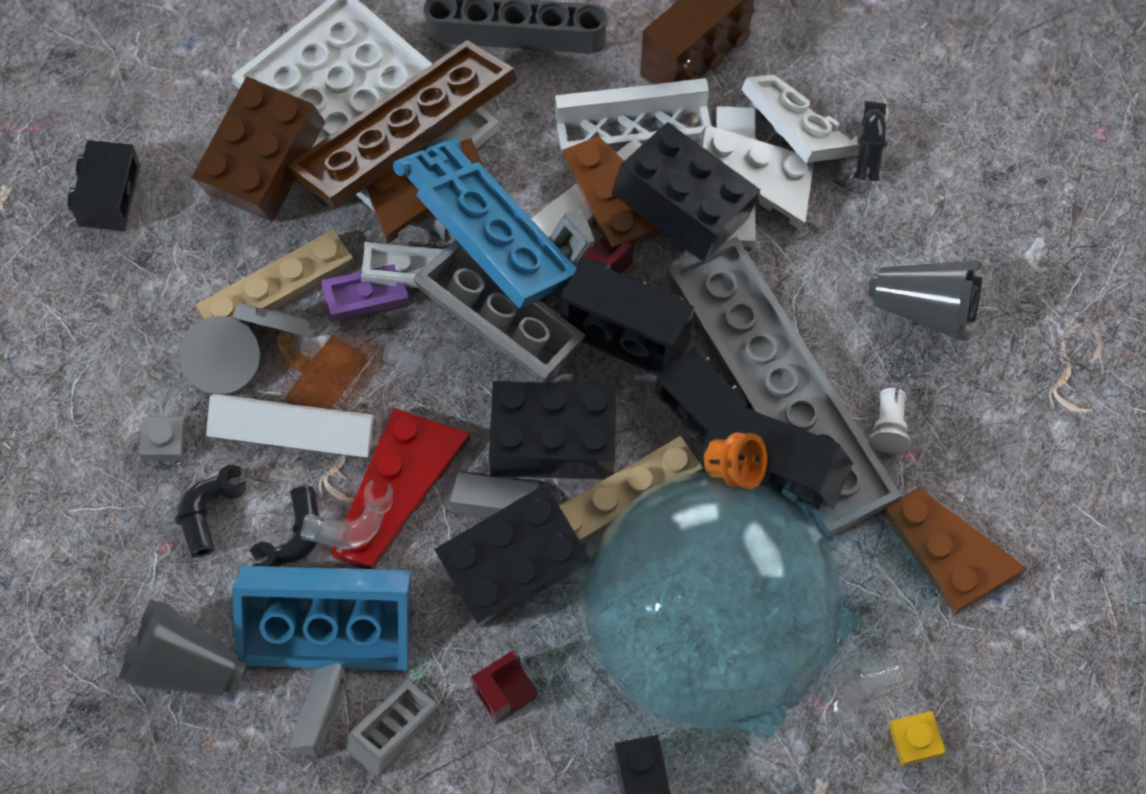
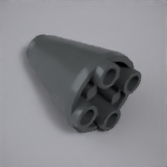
(179, 656)

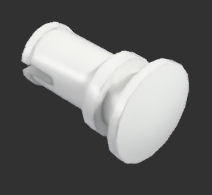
(890, 429)

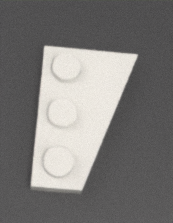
(788, 111)
(774, 170)

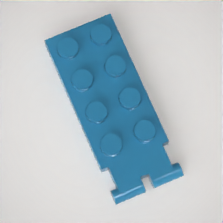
(487, 222)

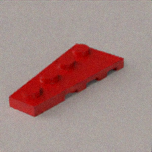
(411, 460)

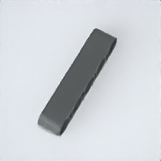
(533, 26)

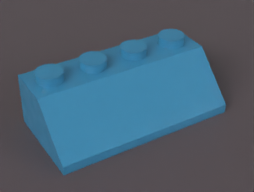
(322, 617)

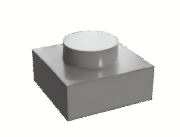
(162, 439)

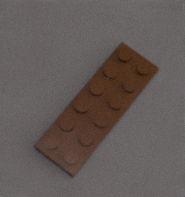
(401, 123)

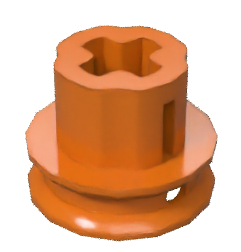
(734, 471)

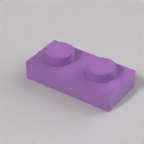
(350, 297)

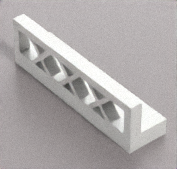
(632, 104)

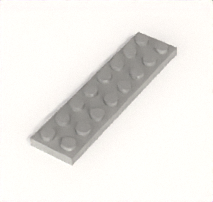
(779, 372)

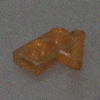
(323, 377)

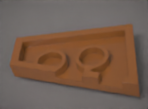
(595, 171)
(396, 199)
(950, 551)

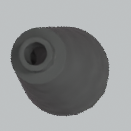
(931, 294)

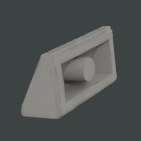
(572, 237)
(486, 495)
(318, 710)

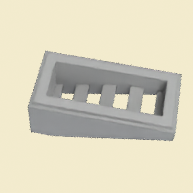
(370, 755)

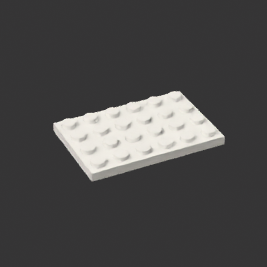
(347, 63)

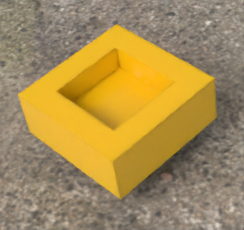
(916, 738)

